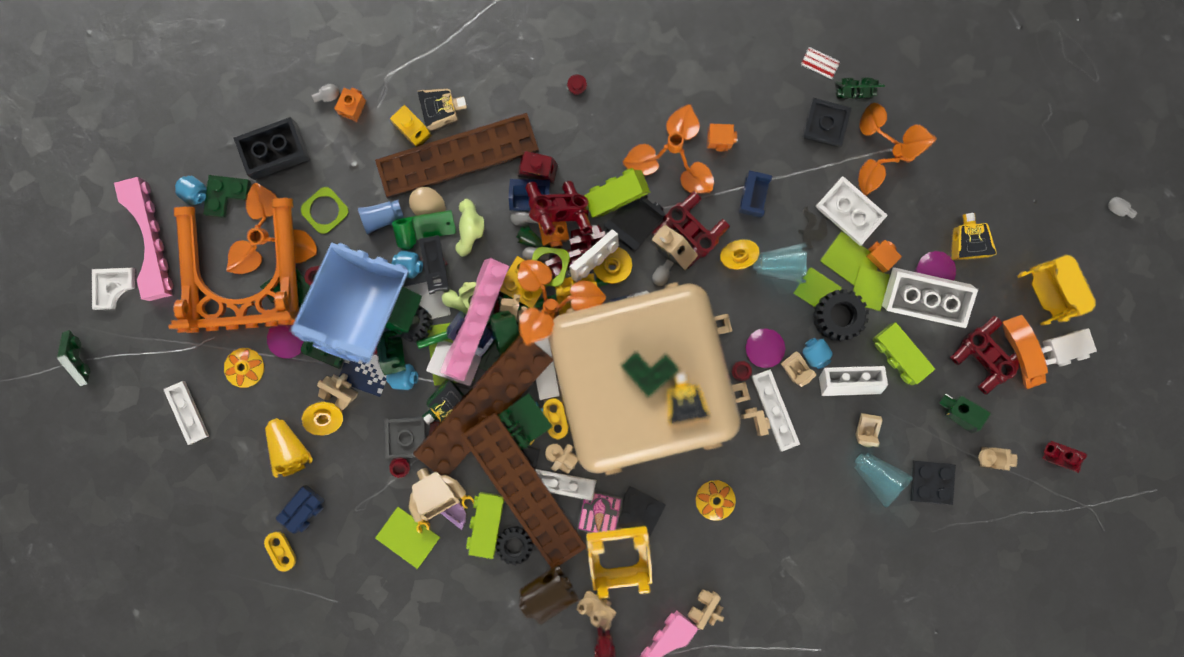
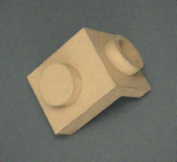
(798, 369)
(761, 423)
(868, 430)

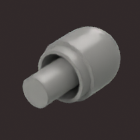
(326, 93)
(1121, 207)
(521, 218)
(528, 253)
(662, 273)

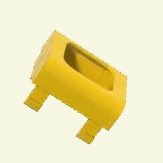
(1061, 292)
(638, 574)

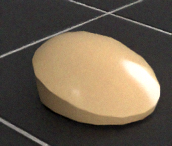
(426, 201)

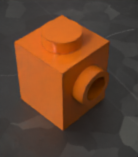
(350, 103)
(721, 136)
(559, 237)
(883, 255)

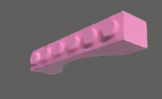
(153, 277)
(465, 344)
(674, 635)

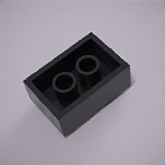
(271, 148)

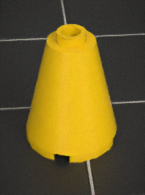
(285, 449)

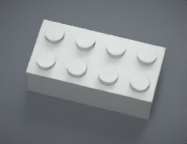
(929, 297)

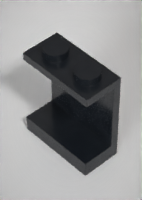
(635, 222)

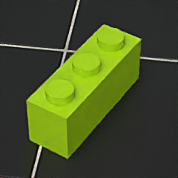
(617, 193)
(903, 354)
(485, 525)

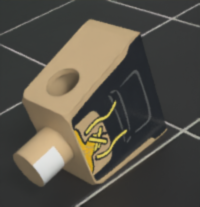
(439, 108)
(668, 243)

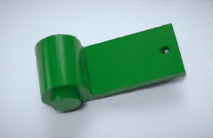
(413, 228)

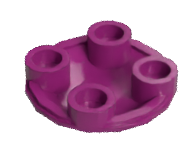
(937, 265)
(283, 341)
(765, 348)

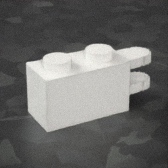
(1069, 346)

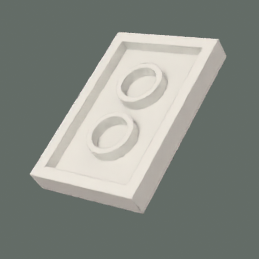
(851, 211)

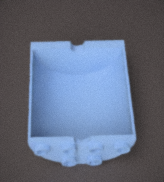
(349, 303)

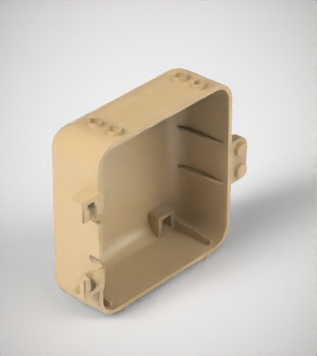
(607, 411)

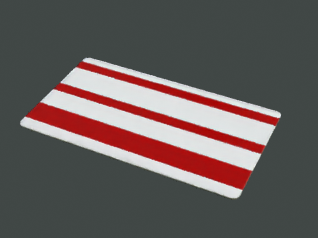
(820, 63)

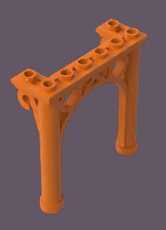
(189, 308)

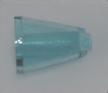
(783, 263)
(882, 477)

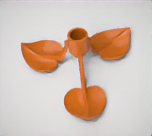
(680, 126)
(914, 143)
(243, 256)
(539, 325)

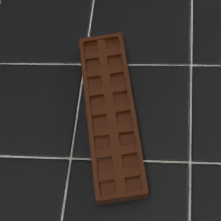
(456, 155)
(492, 393)
(523, 490)

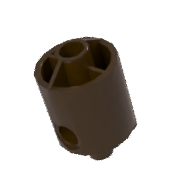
(547, 595)

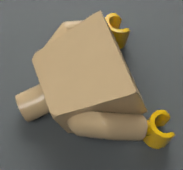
(434, 495)

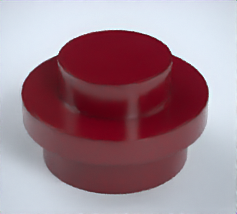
(577, 84)
(741, 371)
(399, 467)

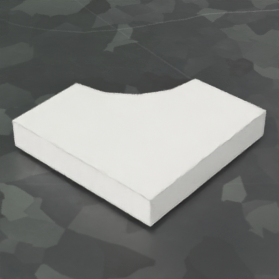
(109, 285)

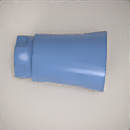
(380, 215)

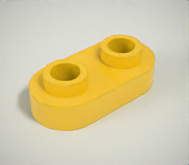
(556, 418)
(278, 552)

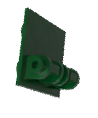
(865, 87)
(525, 421)

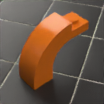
(1027, 350)

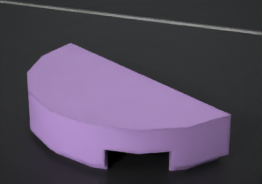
(456, 515)

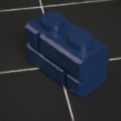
(300, 510)

